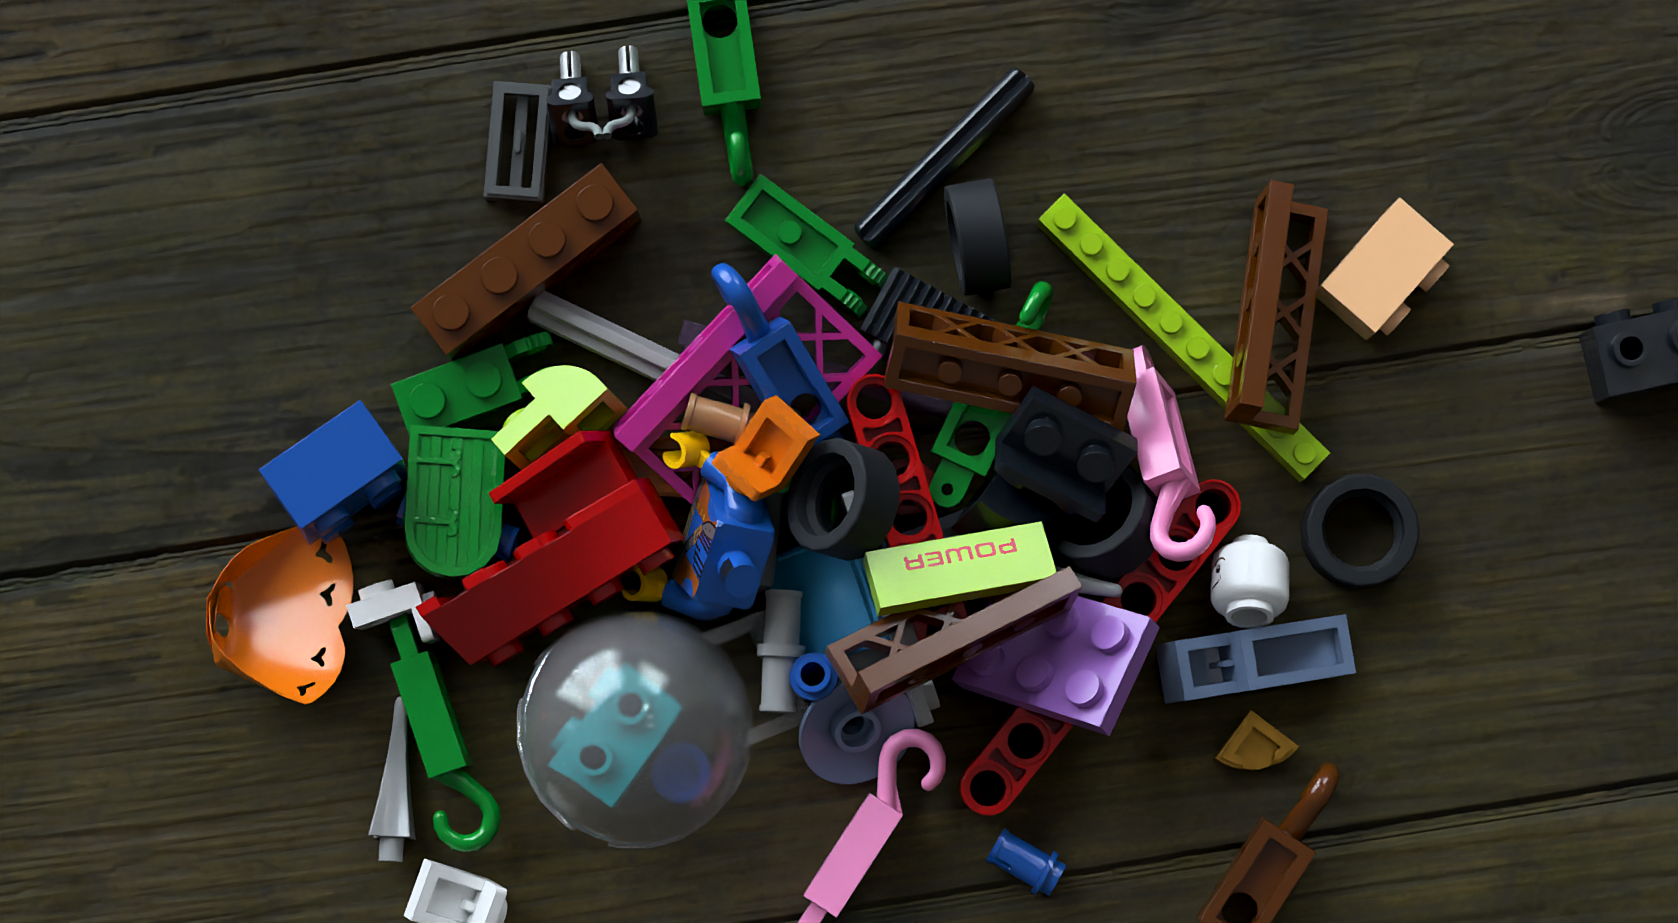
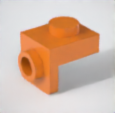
(767, 450)

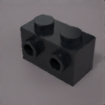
(1630, 353)

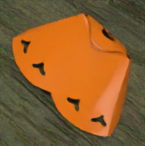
(279, 615)

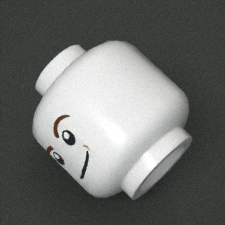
(1250, 581)

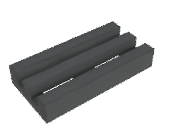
(515, 191)

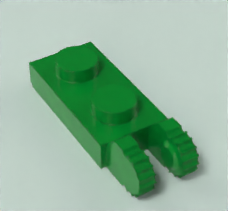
(803, 241)
(467, 385)

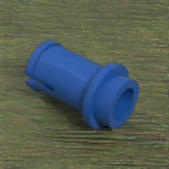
(801, 674)
(1026, 862)

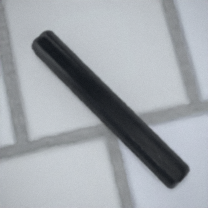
(944, 158)

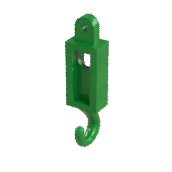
(727, 79)
(956, 467)
(439, 736)

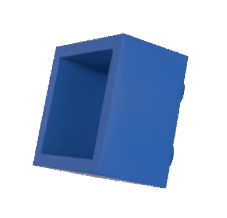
(336, 474)

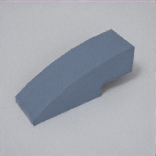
(1255, 658)

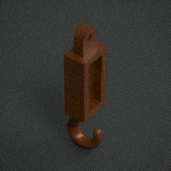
(1273, 855)

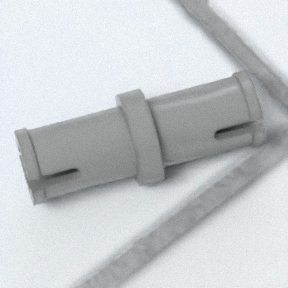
(780, 650)

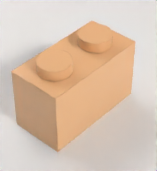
(1384, 269)

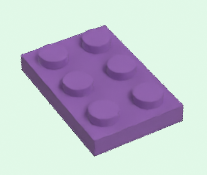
(1069, 666)

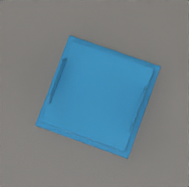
(834, 596)

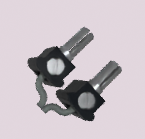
(628, 104)

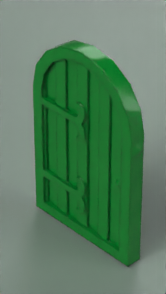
(448, 511)

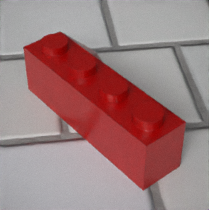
(556, 574)

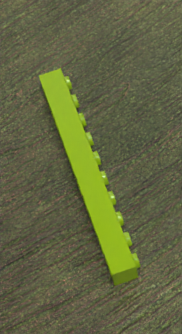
(1169, 326)

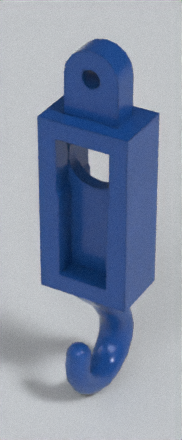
(776, 357)

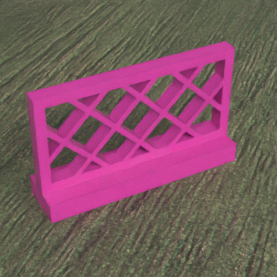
(711, 354)

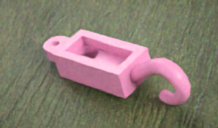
(1165, 460)
(869, 826)

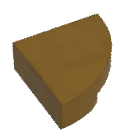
(1255, 745)

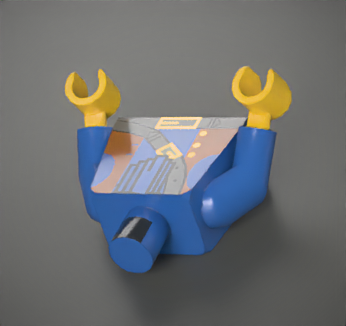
(722, 547)

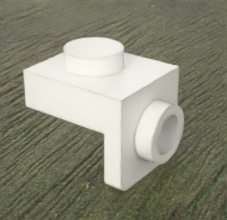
(384, 601)
(455, 896)

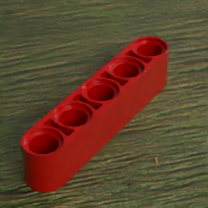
(896, 431)

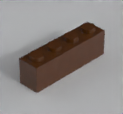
(527, 263)

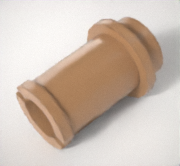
(716, 418)

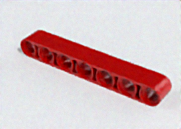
(1163, 588)

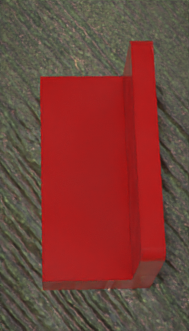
(566, 480)

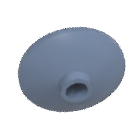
(853, 750)

